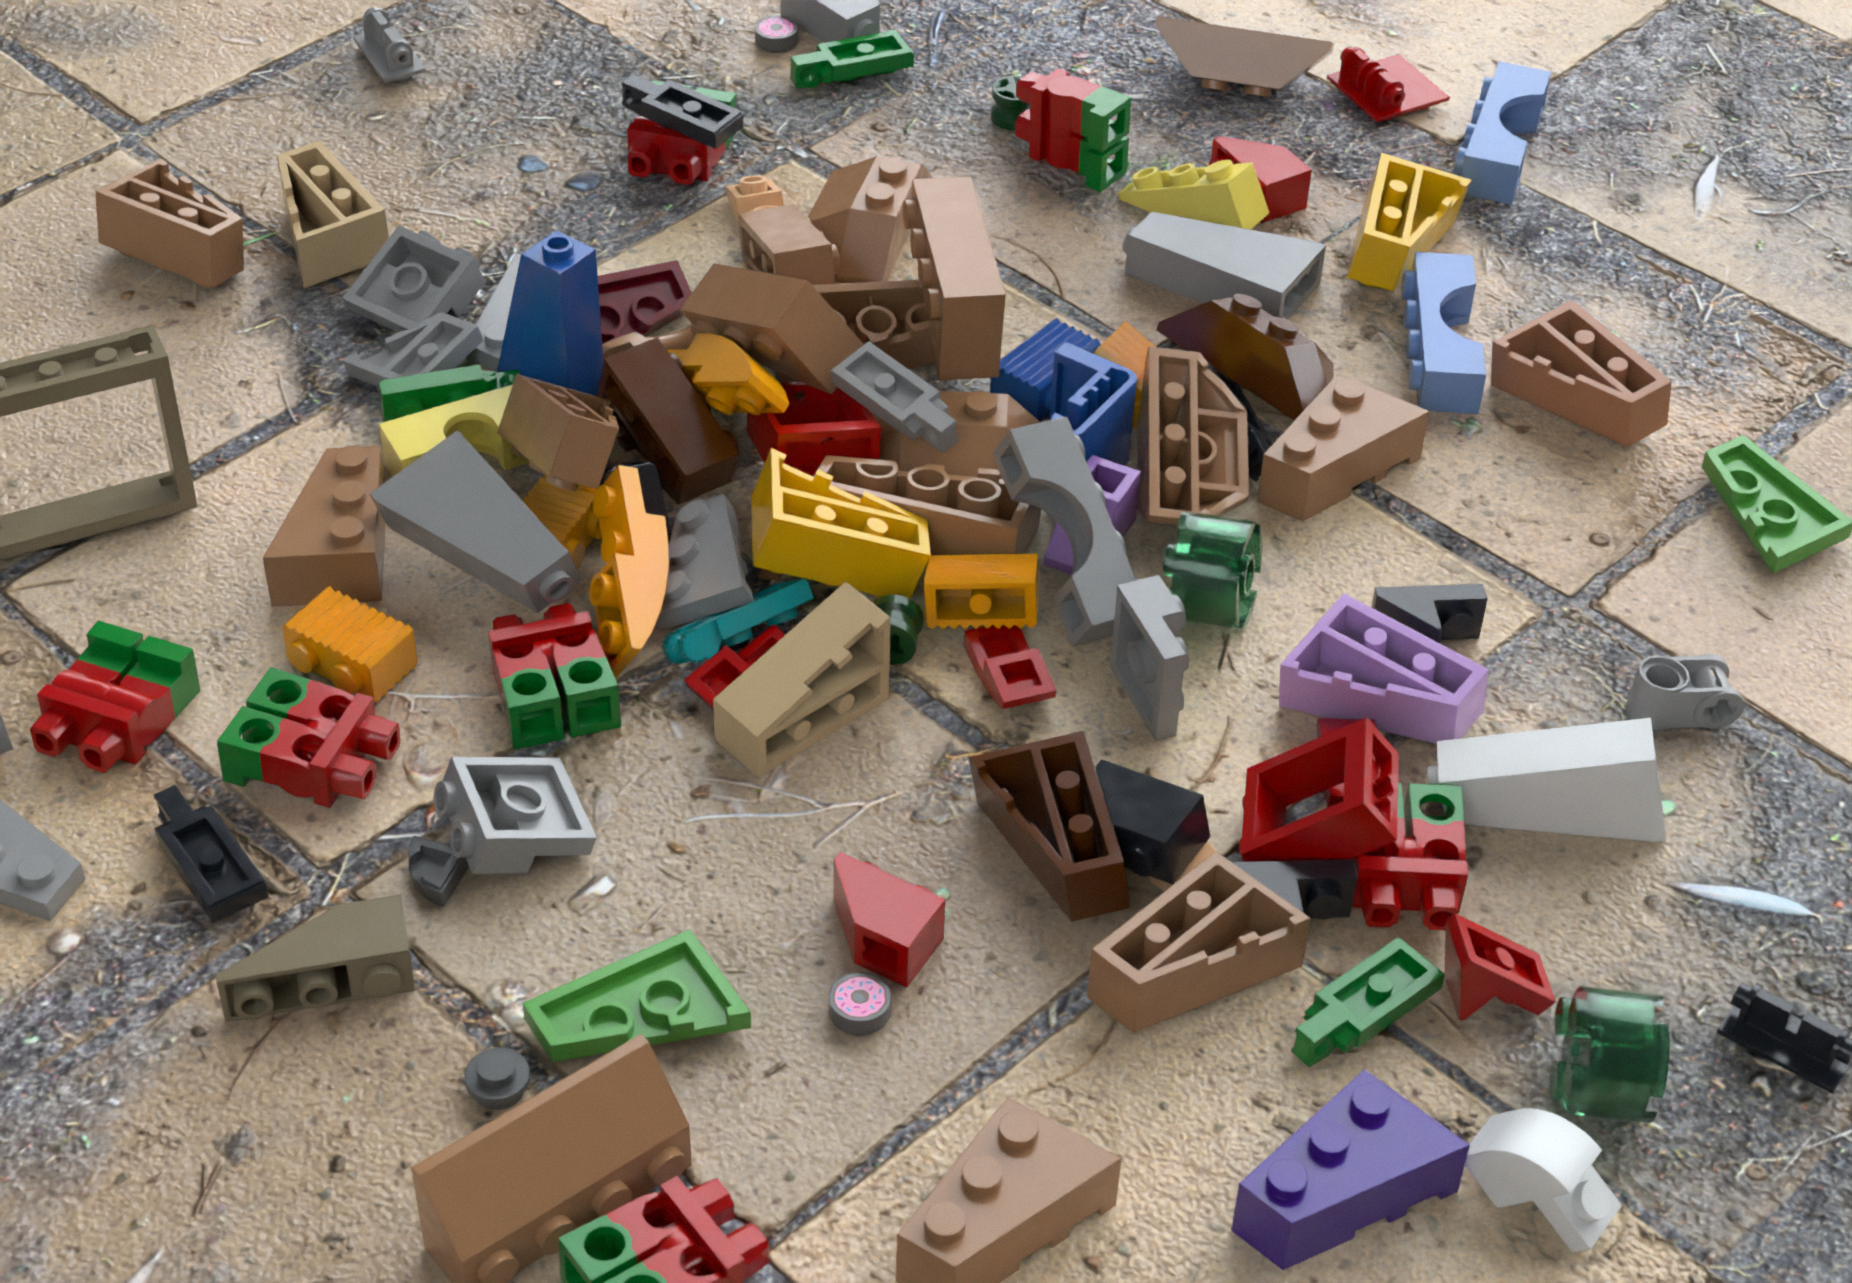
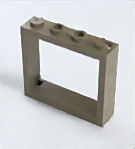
(80, 372)

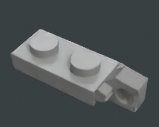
(896, 396)

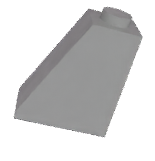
(834, 18)

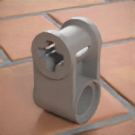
(1681, 690)

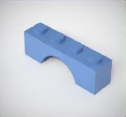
(1490, 151)
(1445, 366)

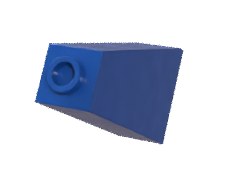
(556, 316)

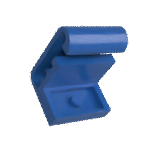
(1096, 400)

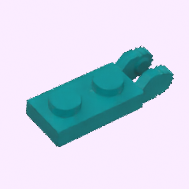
(704, 635)

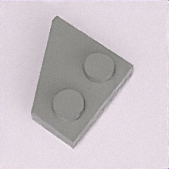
(429, 347)

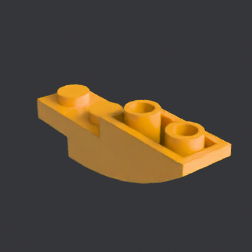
(730, 377)
(634, 579)

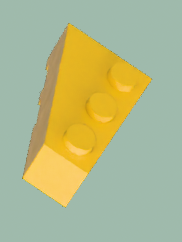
(1402, 214)
(833, 536)

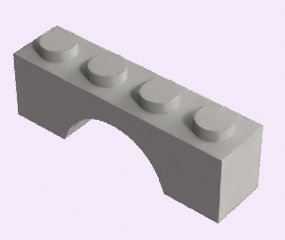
(1049, 470)

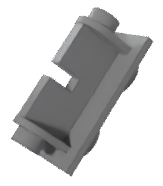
(387, 48)

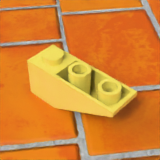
(1214, 193)

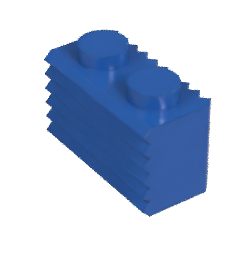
(1028, 368)

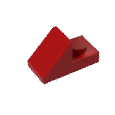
(1489, 965)

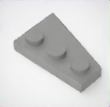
(34, 869)

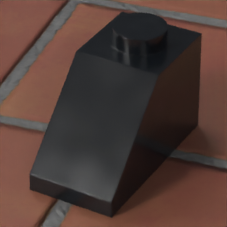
(1154, 821)

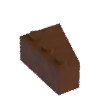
(667, 421)
(1056, 821)

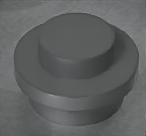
(497, 1078)

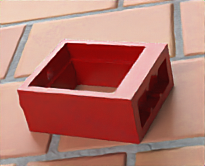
(809, 421)
(1359, 824)

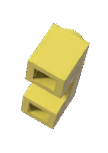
(474, 417)

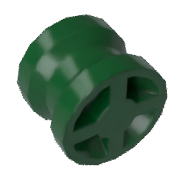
(1007, 106)
(905, 626)

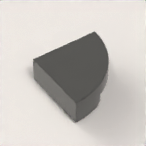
(434, 869)

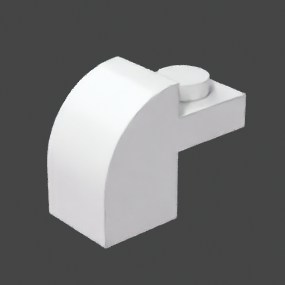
(1545, 1161)

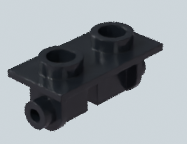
(1804, 1046)

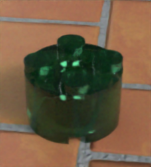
(1215, 568)
(1610, 1054)

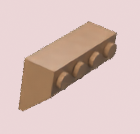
(551, 1166)

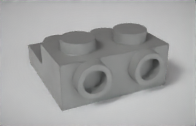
(414, 281)
(1149, 652)
(511, 812)

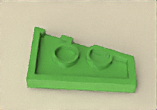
(1773, 505)
(659, 992)

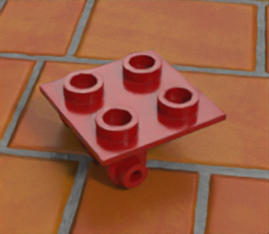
(1384, 86)

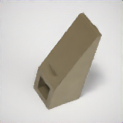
(333, 959)

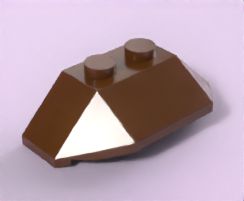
(1254, 350)

